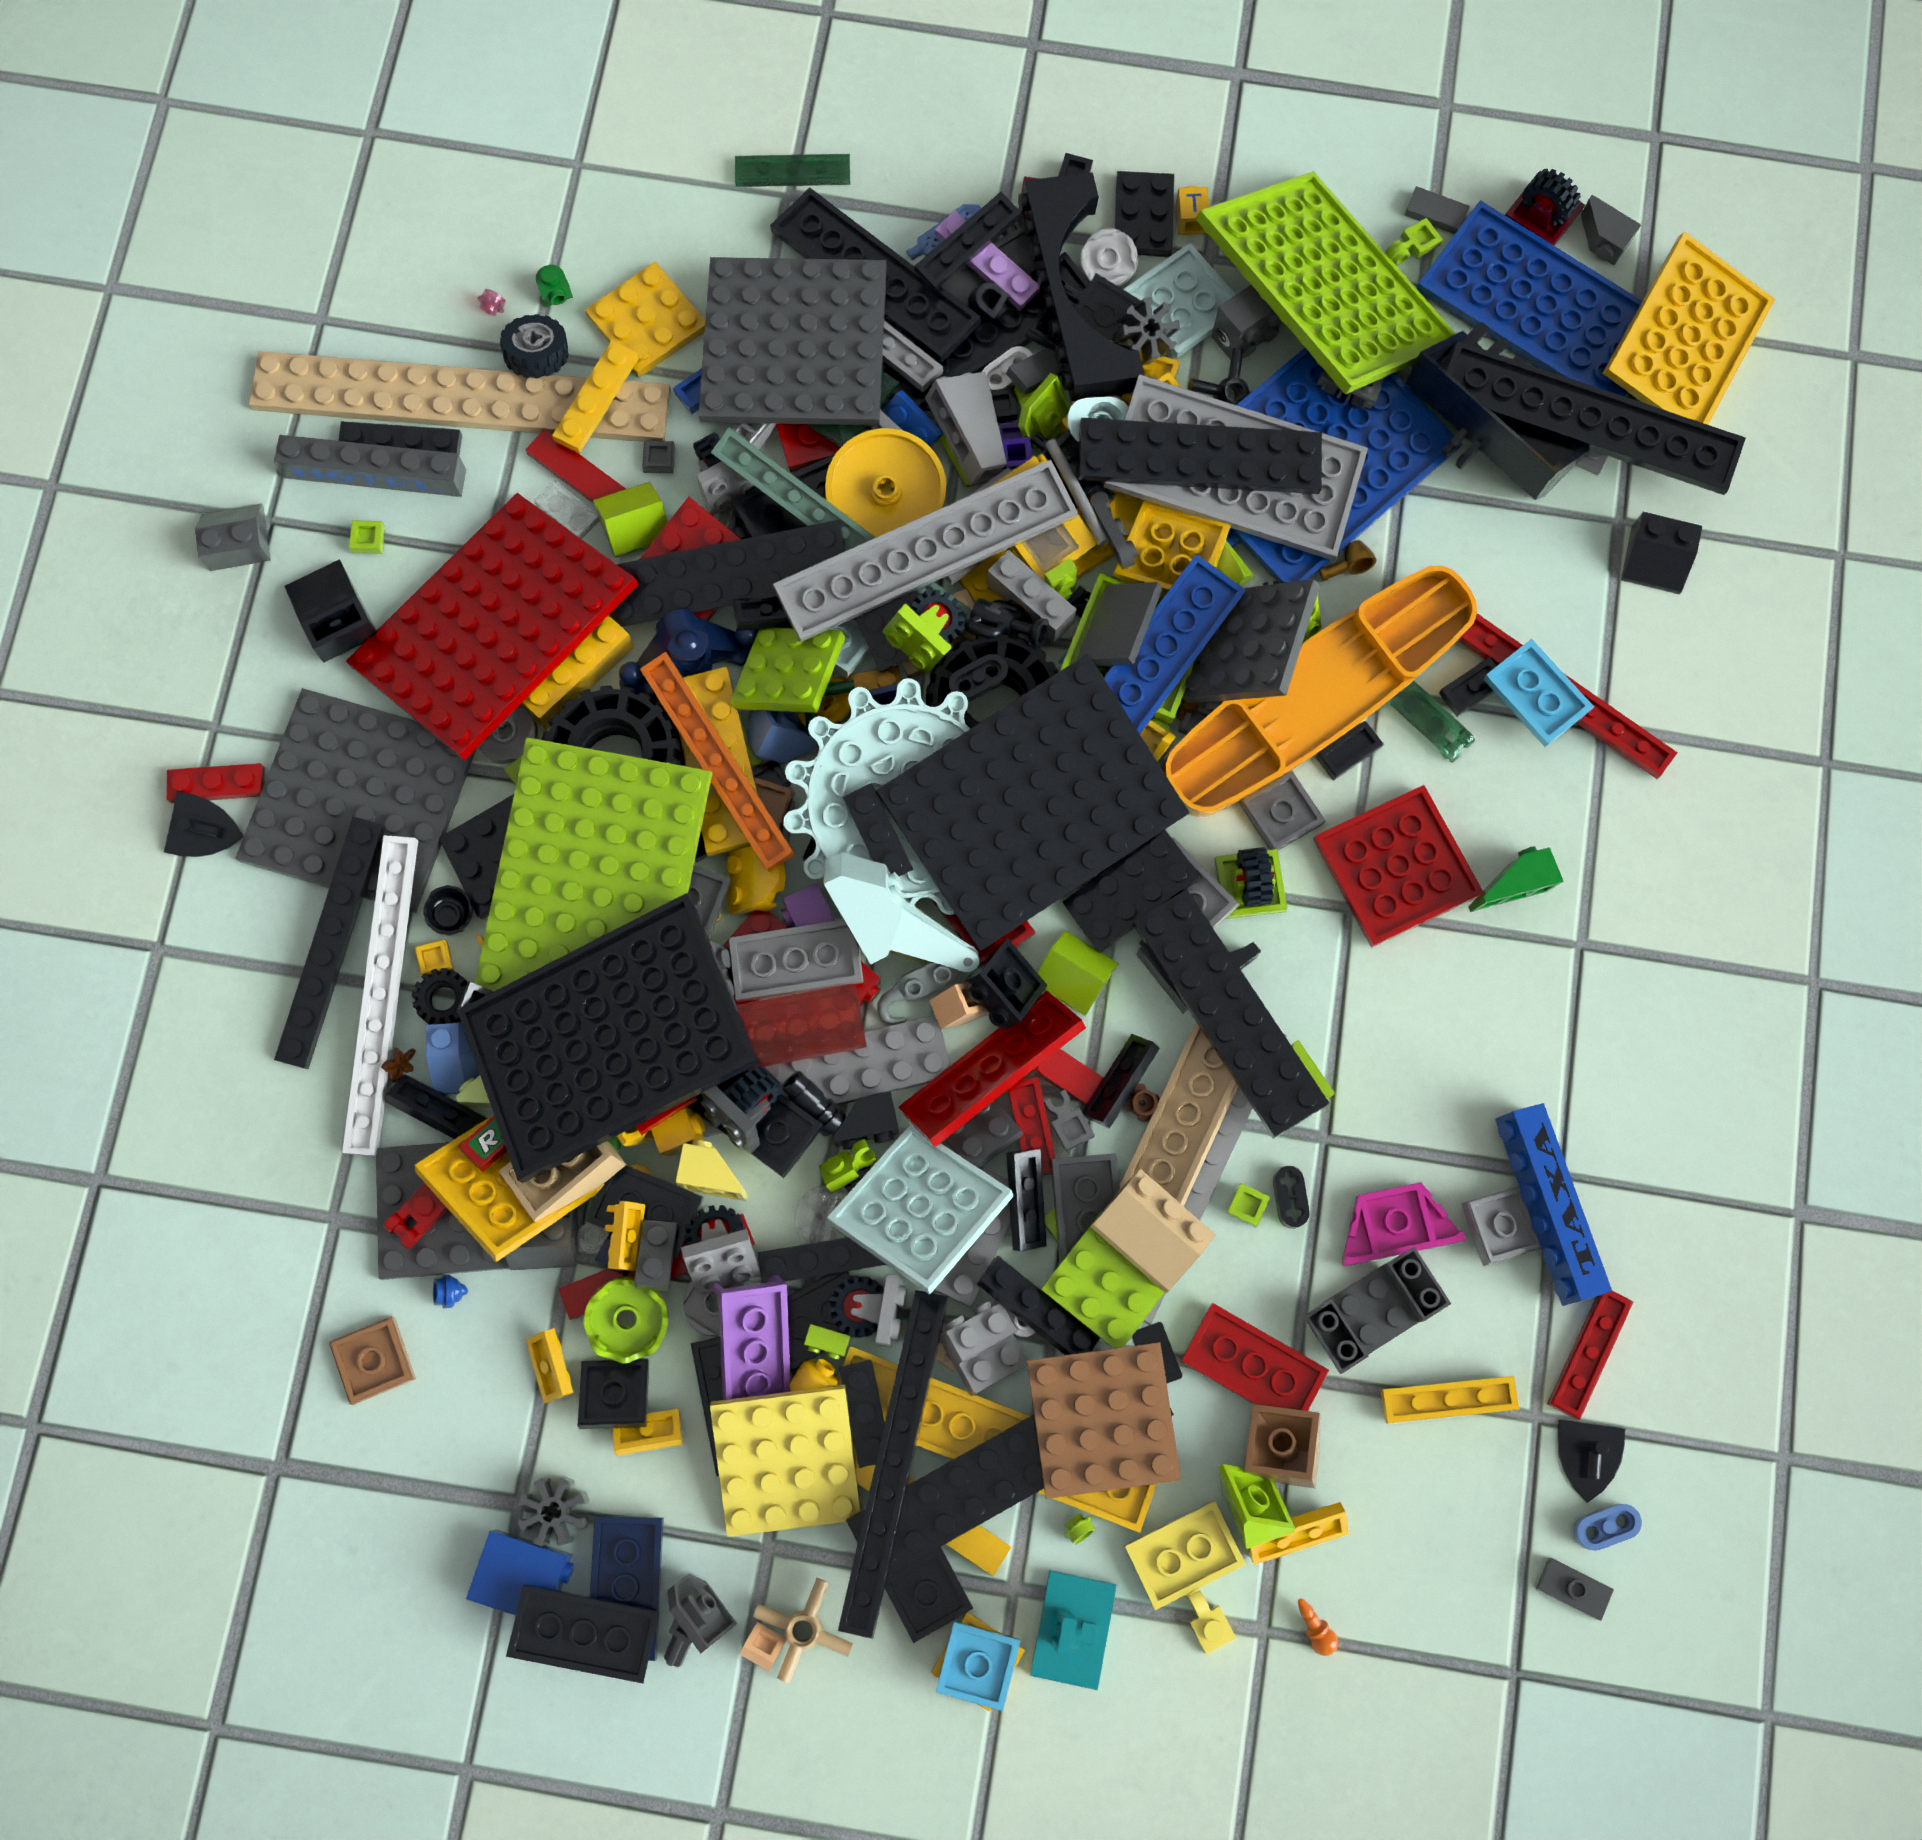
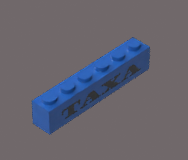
(1553, 1204)

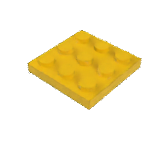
(647, 316)

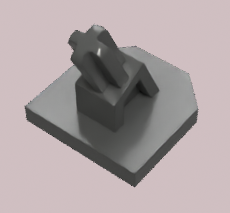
(698, 1618)

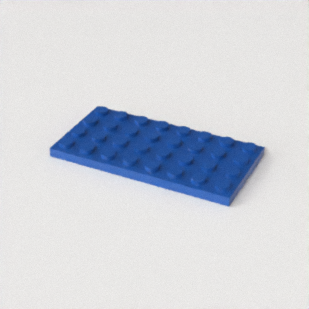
(1531, 297)

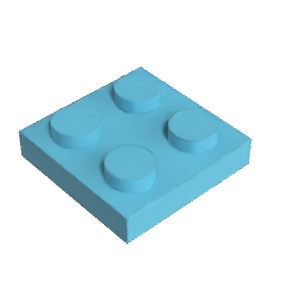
(978, 1665)

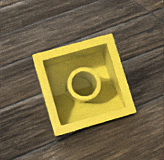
(706, 1172)

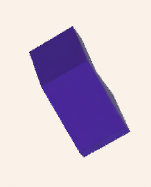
(1015, 446)

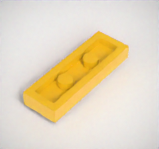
(1311, 1529)

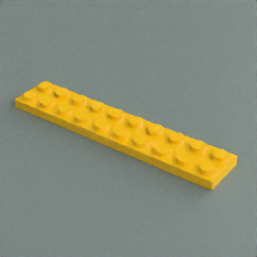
(958, 1423)

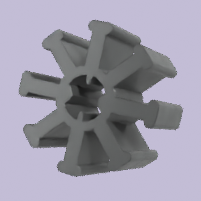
(1141, 316)
(550, 1499)

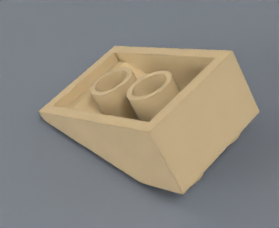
(566, 1181)

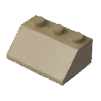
(1153, 1230)

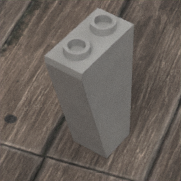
(969, 424)

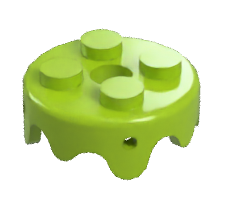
(621, 1342)

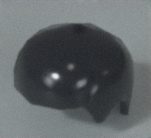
(448, 910)

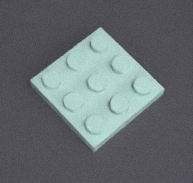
(1192, 292)

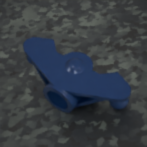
(691, 645)

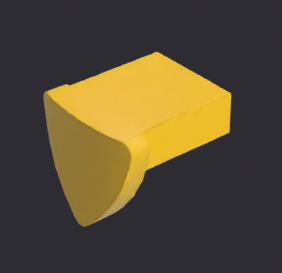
(1157, 740)

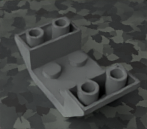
(1376, 1309)

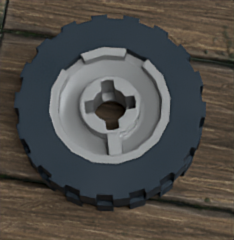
(534, 346)

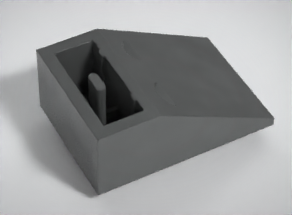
(550, 1248)

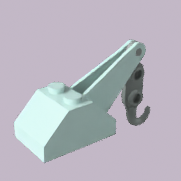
(884, 922)

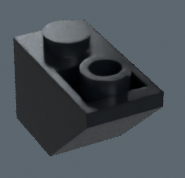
(869, 1119)

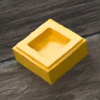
(434, 956)

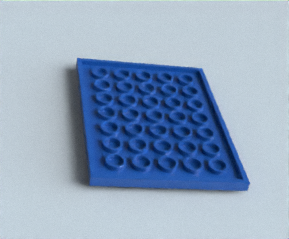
(1400, 439)

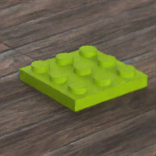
(787, 673)
(1102, 1289)

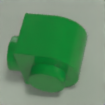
(553, 285)

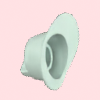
(1095, 408)

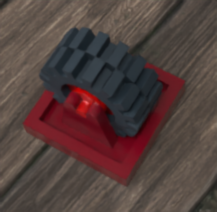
(1547, 205)

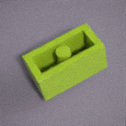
(827, 1341)

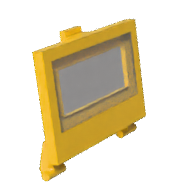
(1055, 545)

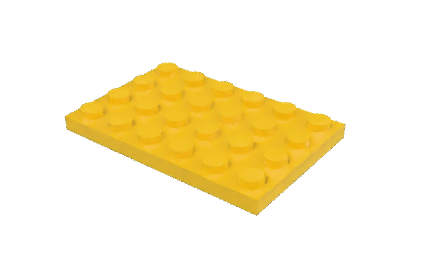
(1689, 333)

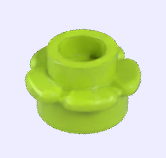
(1079, 1528)

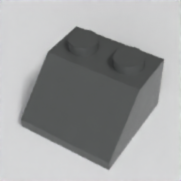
(233, 537)

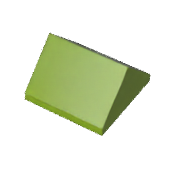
(631, 518)
(1076, 972)
(1254, 1506)

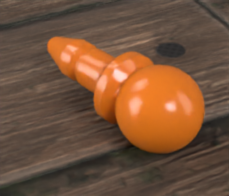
(1323, 1639)

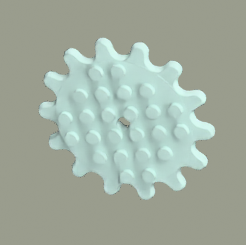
(865, 750)

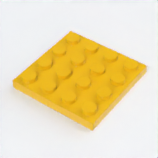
(484, 1198)

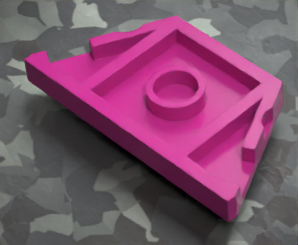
(1394, 1222)

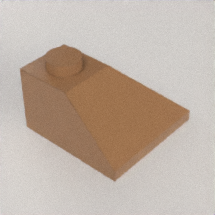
(1284, 1445)

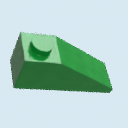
(1524, 877)

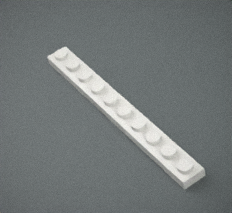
(380, 995)

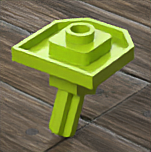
(1042, 409)

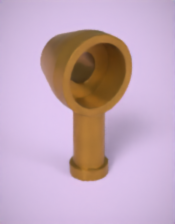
(1357, 560)

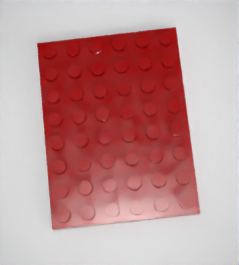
(491, 624)

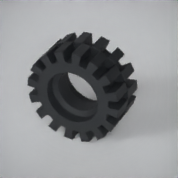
(429, 986)

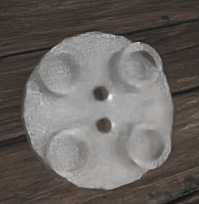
(815, 1202)

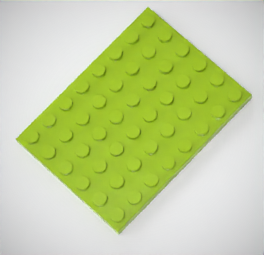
(1326, 279)
(587, 852)

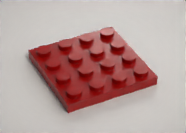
(1397, 866)

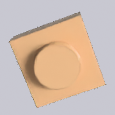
(763, 1646)

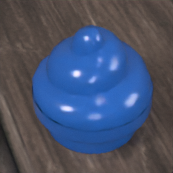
(448, 1291)

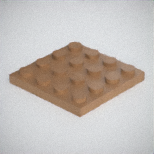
(1103, 1420)

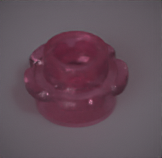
(491, 302)

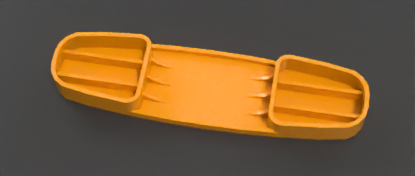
(1335, 686)

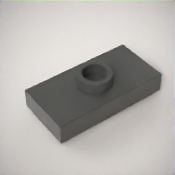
(1574, 1589)

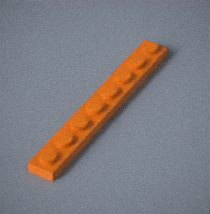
(715, 756)

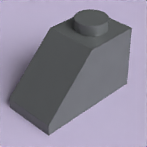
(1607, 229)

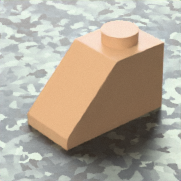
(955, 1007)

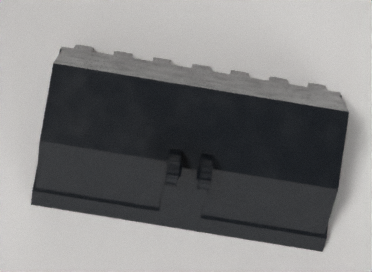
(1524, 455)

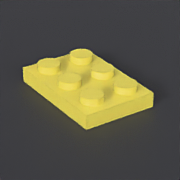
(1184, 1555)

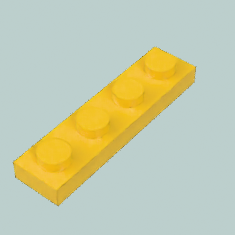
(595, 396)
(1449, 1399)

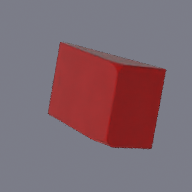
(1069, 1075)

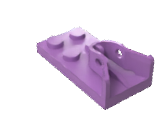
(754, 1339)

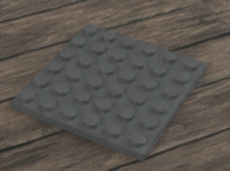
(793, 341)
(348, 764)

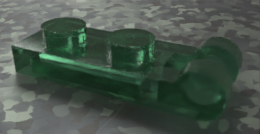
(1432, 721)

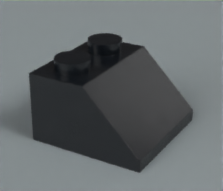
(1661, 552)

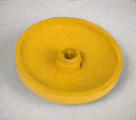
(885, 480)

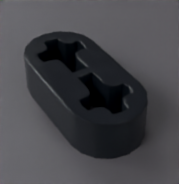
(1298, 1195)

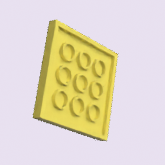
(785, 1460)

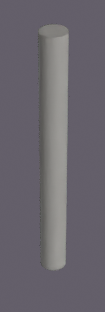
(1077, 492)

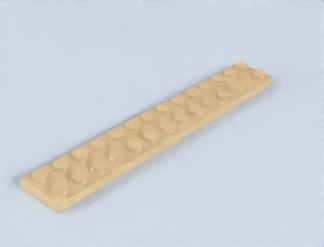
(446, 396)

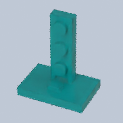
(1073, 1630)

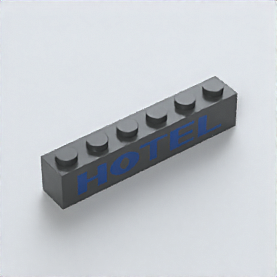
(370, 465)

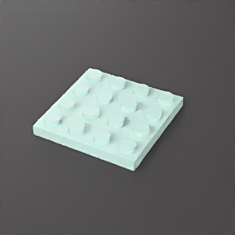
(920, 1208)

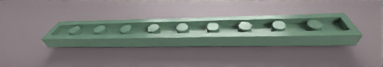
(796, 495)

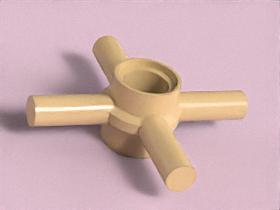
(797, 1645)

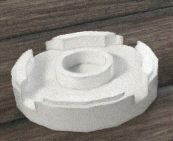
(1109, 255)

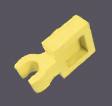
(1210, 1624)

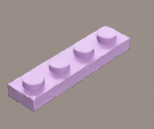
(995, 266)

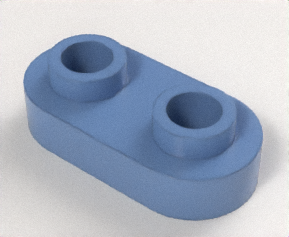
(1605, 1527)

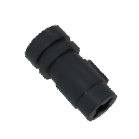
(812, 1100)

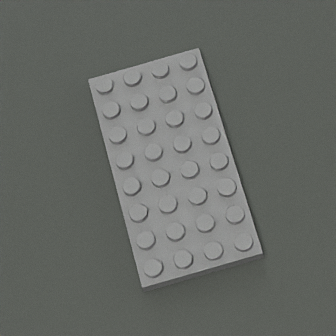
(1293, 519)

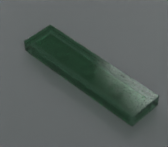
(792, 170)

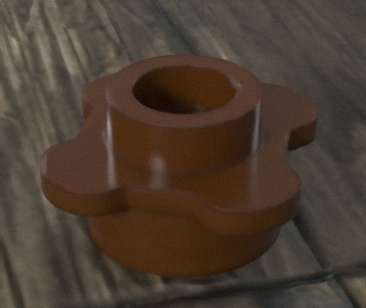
(1150, 1103)

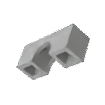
(1017, 582)

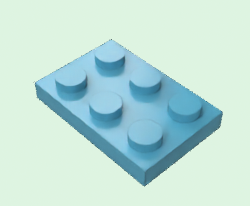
(1538, 692)

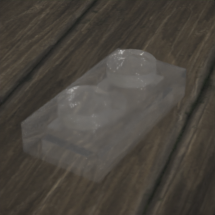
(566, 509)

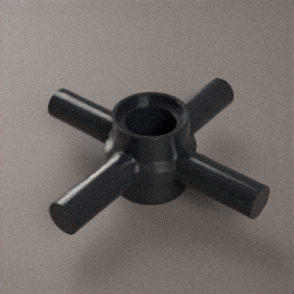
(1220, 390)

